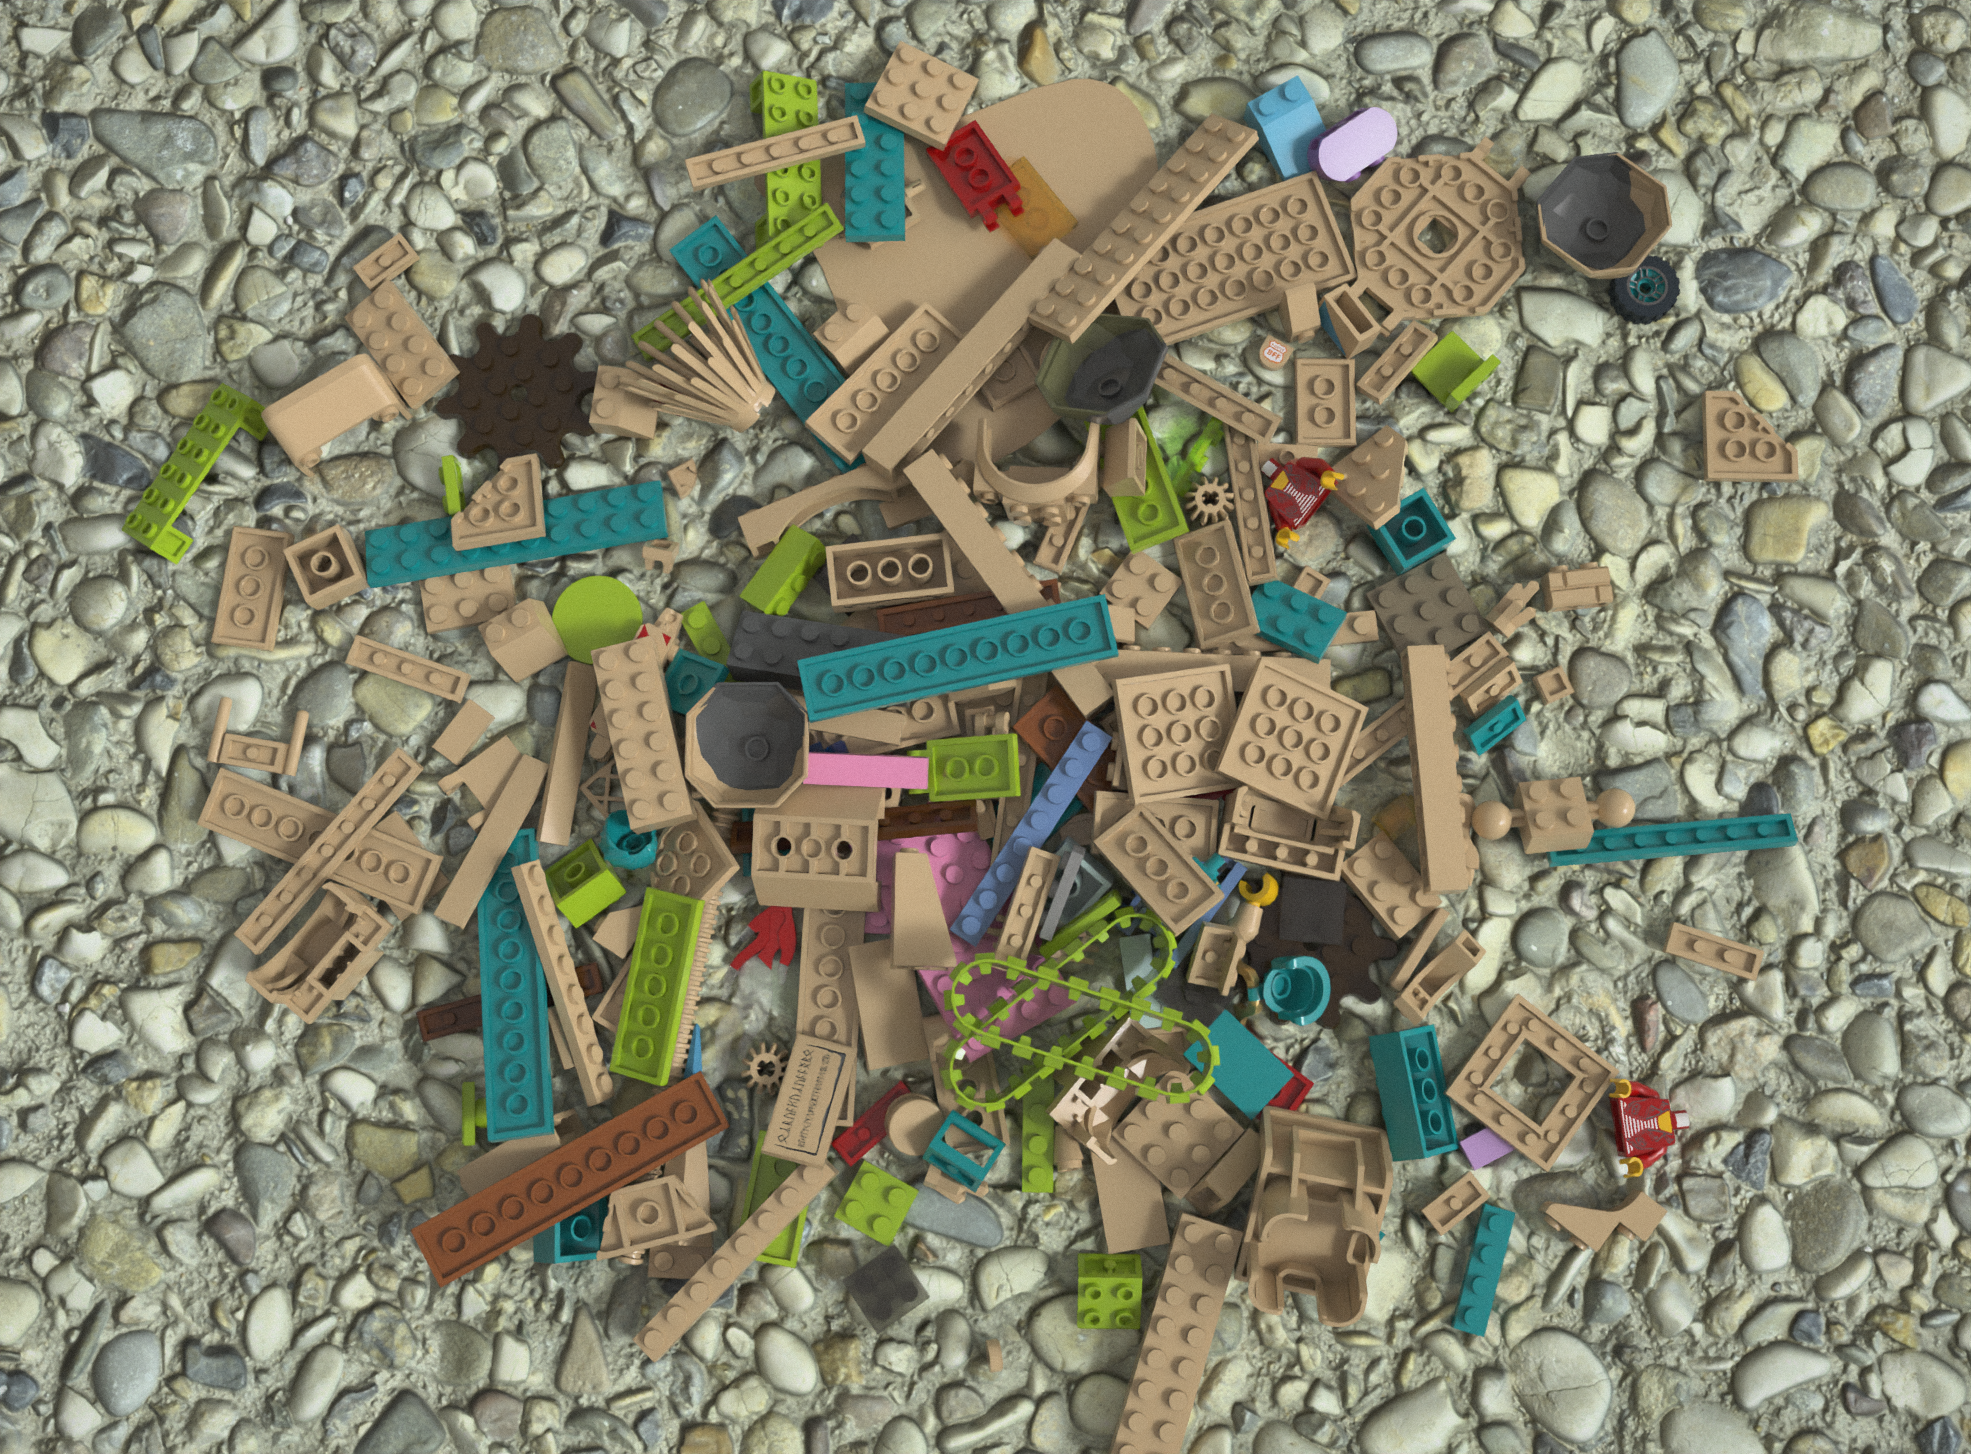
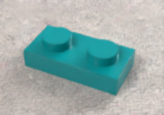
(1494, 725)

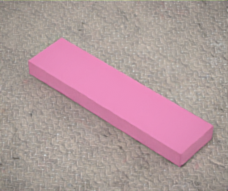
(867, 770)

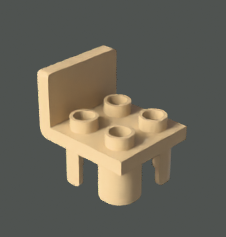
(1315, 1213)

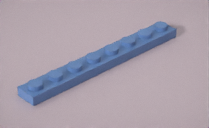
(1031, 831)

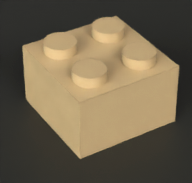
(327, 567)

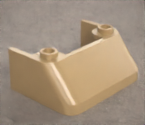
(331, 408)

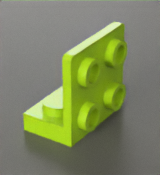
(1453, 370)
(1109, 1291)

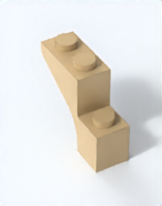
(1591, 1227)

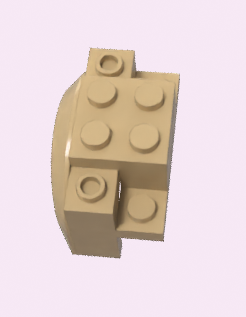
(1037, 492)
(325, 955)
(1092, 1109)

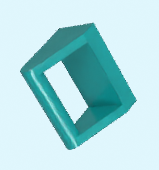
(955, 1163)

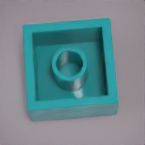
(1413, 533)

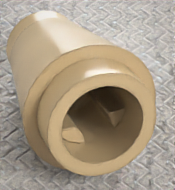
(1066, 1151)

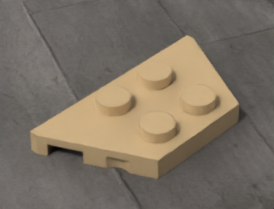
(651, 1216)

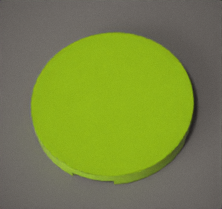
(596, 615)

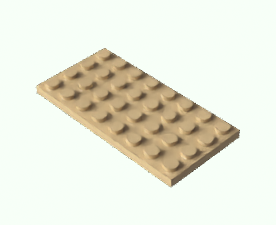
(1240, 260)

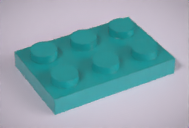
(1296, 619)

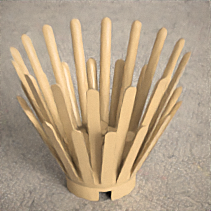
(713, 387)

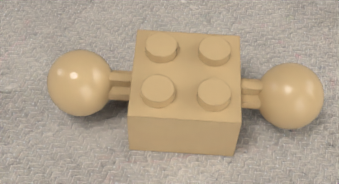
(1553, 814)

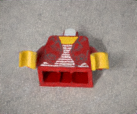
(1297, 493)
(1642, 1124)

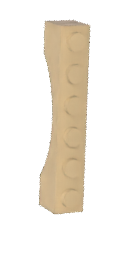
(768, 524)

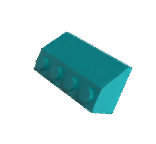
(1412, 1093)

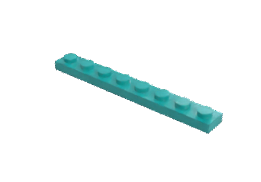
(1681, 840)

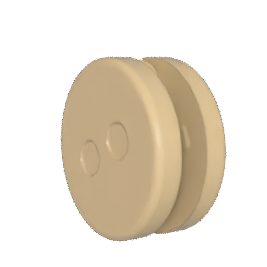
(913, 1123)

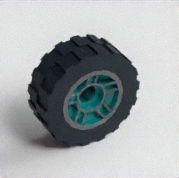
(1653, 276)

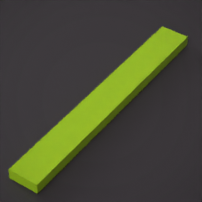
(748, 274)

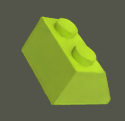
(583, 883)

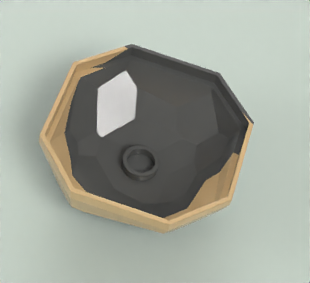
(1603, 215)
(747, 745)

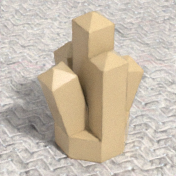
(1505, 616)
(950, 1187)

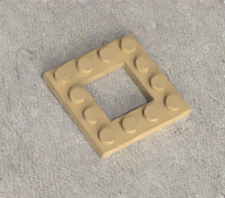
(1589, 1081)

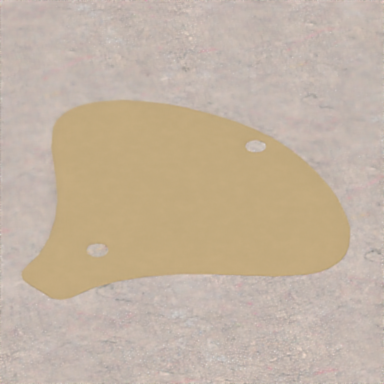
(1091, 154)

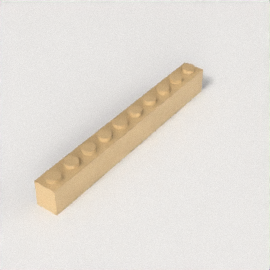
(967, 365)
(998, 566)

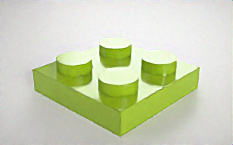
(876, 1203)

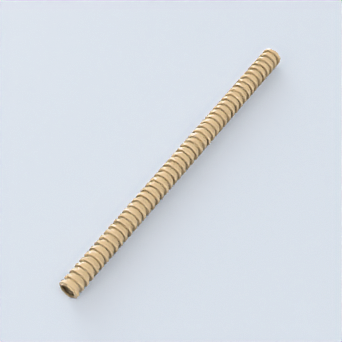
(723, 823)

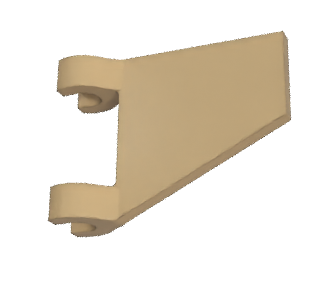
(485, 777)

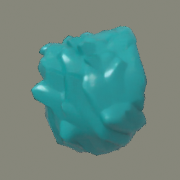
(625, 847)

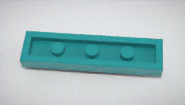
(1483, 1270)

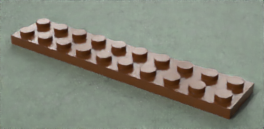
(569, 1179)

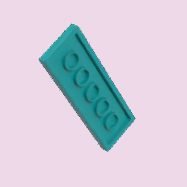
(873, 175)

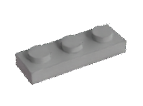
(1060, 891)

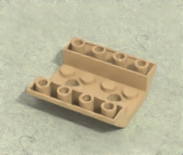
(813, 872)

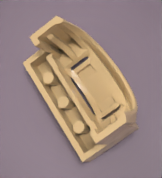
(1281, 835)

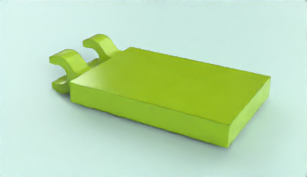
(971, 768)

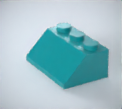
(573, 1237)

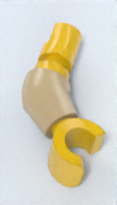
(1249, 914)

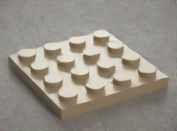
(1174, 731)
(1291, 739)

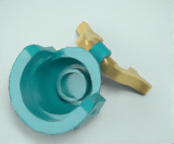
(1292, 987)

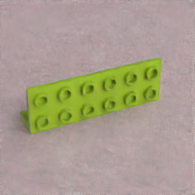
(795, 191)
(188, 466)

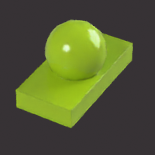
(472, 1113)

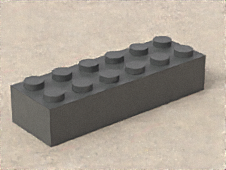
(770, 645)

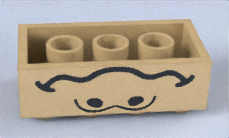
(889, 572)

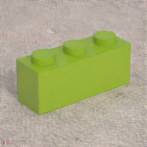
(785, 573)

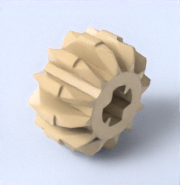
(1208, 491)
(755, 1064)

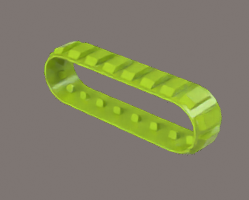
(1107, 998)
(1092, 1026)

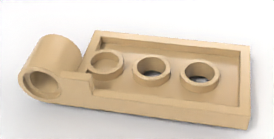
(980, 1072)

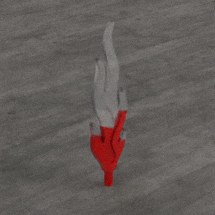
(755, 989)

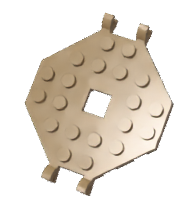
(1465, 200)

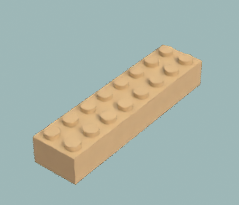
(1176, 1337)

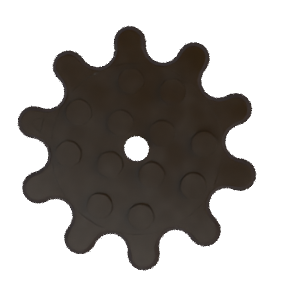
(526, 425)
(1346, 964)

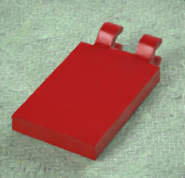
(977, 175)

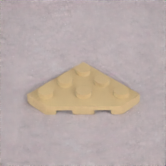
(1742, 443)
(1373, 477)
(504, 508)

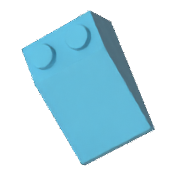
(1285, 126)

